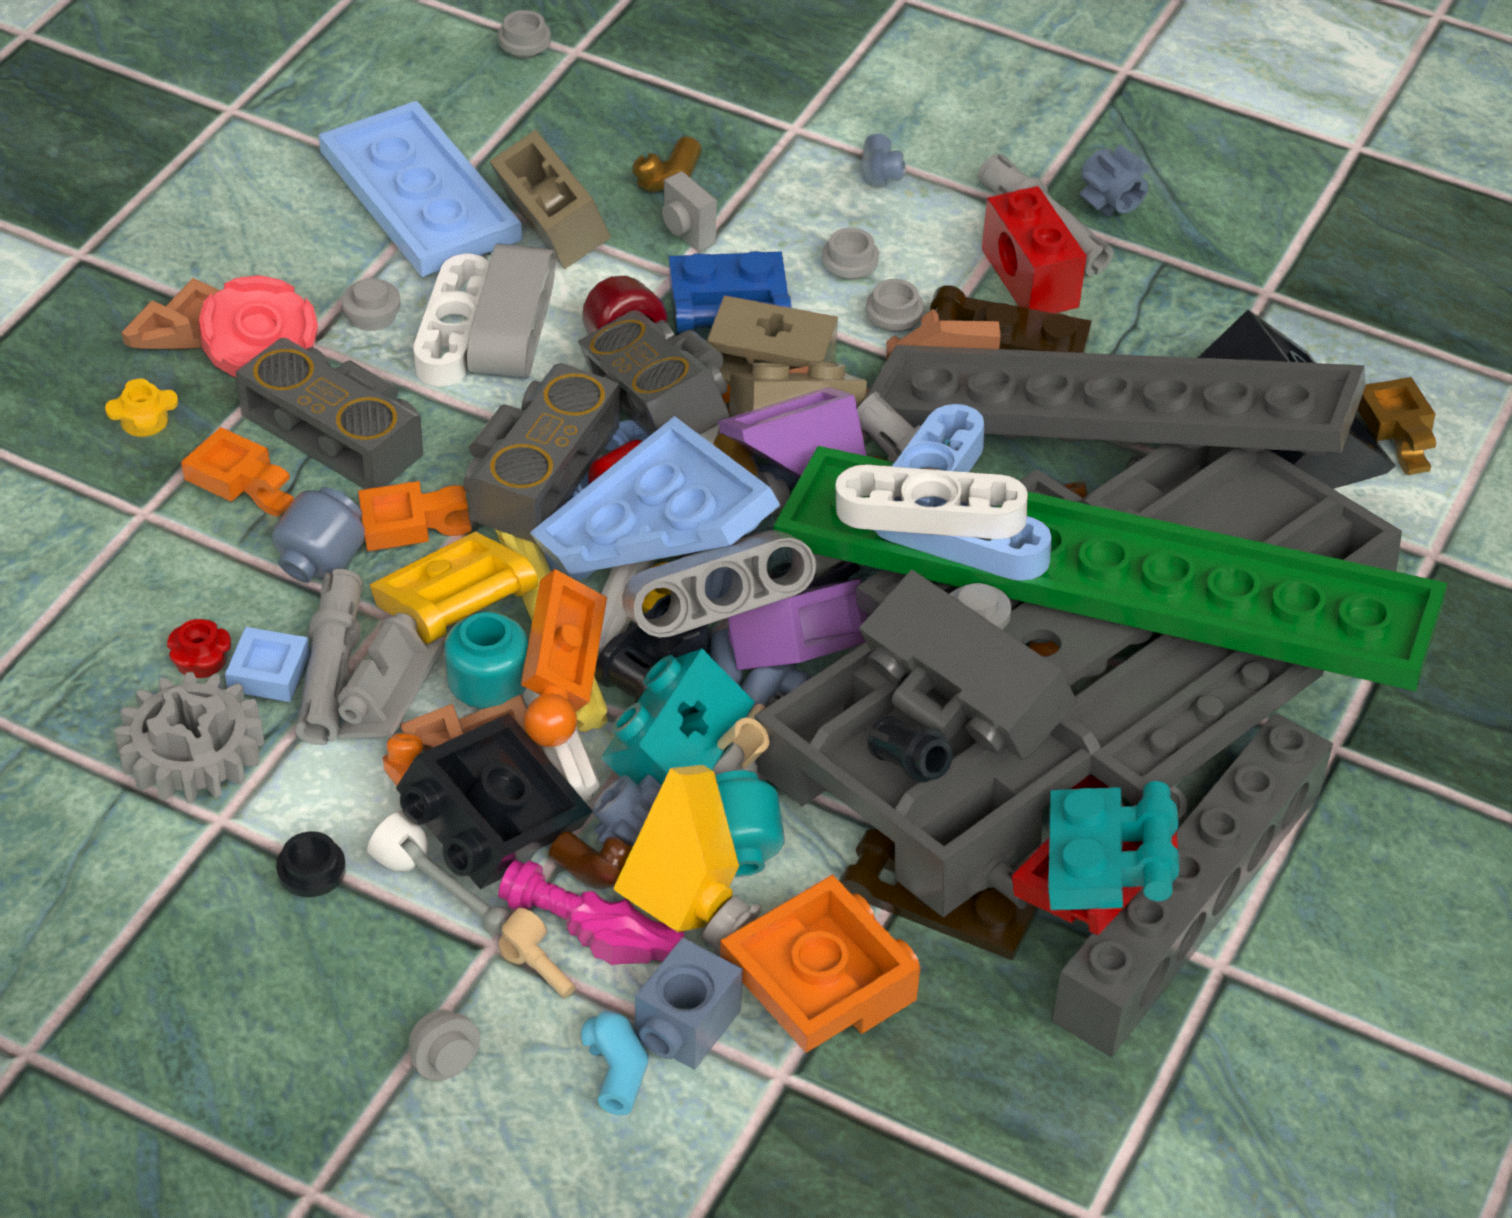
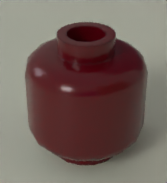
(617, 297)

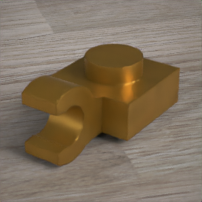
(1400, 413)

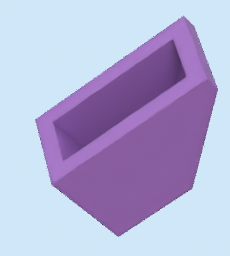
(793, 428)
(798, 627)

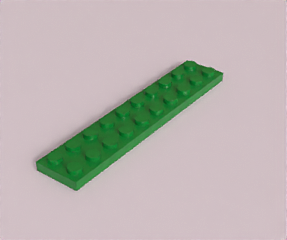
(1169, 581)

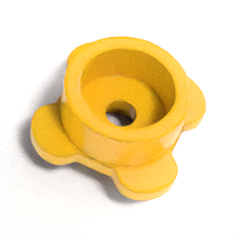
(142, 408)

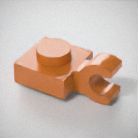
(233, 464)
(401, 514)

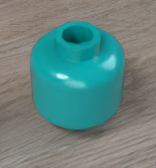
(485, 659)
(753, 819)

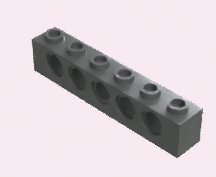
(1220, 852)

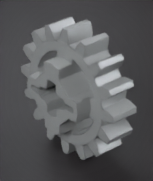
(189, 737)

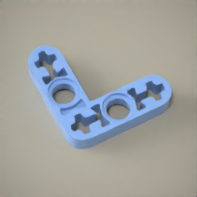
(1015, 557)

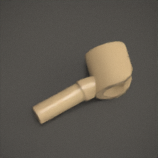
(748, 735)
(520, 944)

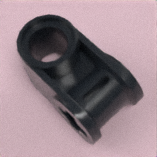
(635, 652)

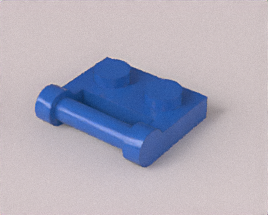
(703, 280)

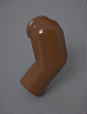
(588, 865)

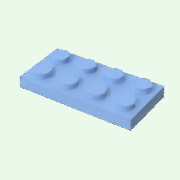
(419, 187)

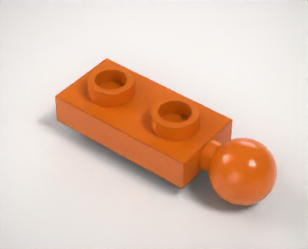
(561, 656)

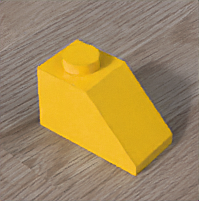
(683, 853)

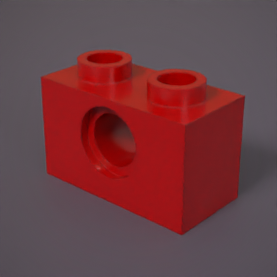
(1033, 251)

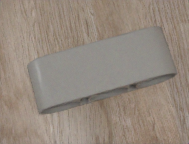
(511, 310)
(749, 587)

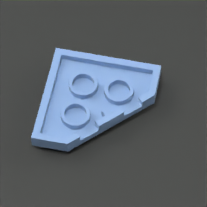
(657, 503)

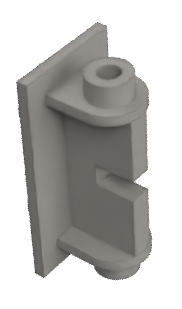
(381, 695)

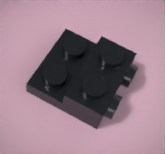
(490, 799)

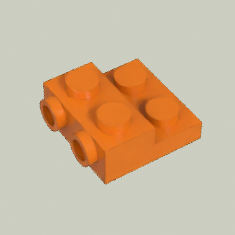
(824, 964)

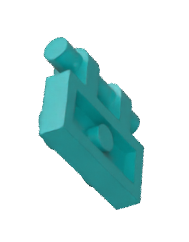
(1088, 841)

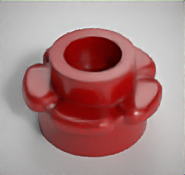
(199, 647)

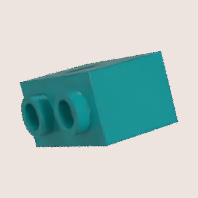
(677, 718)

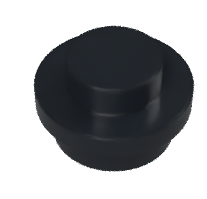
(310, 864)

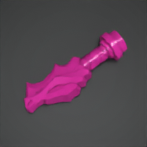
(610, 929)

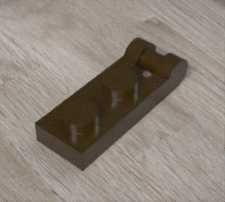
(1019, 326)
(983, 920)

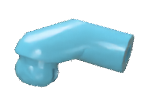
(616, 1040)

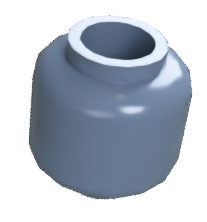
(318, 534)

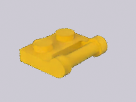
(454, 583)

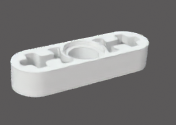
(433, 333)
(951, 519)

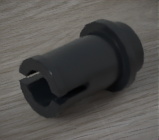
(920, 752)

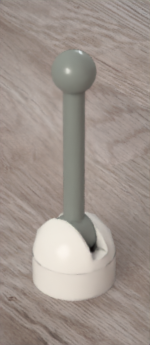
(404, 846)

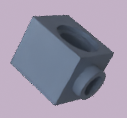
(692, 980)

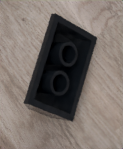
(1361, 456)

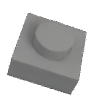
(689, 211)

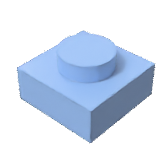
(268, 663)

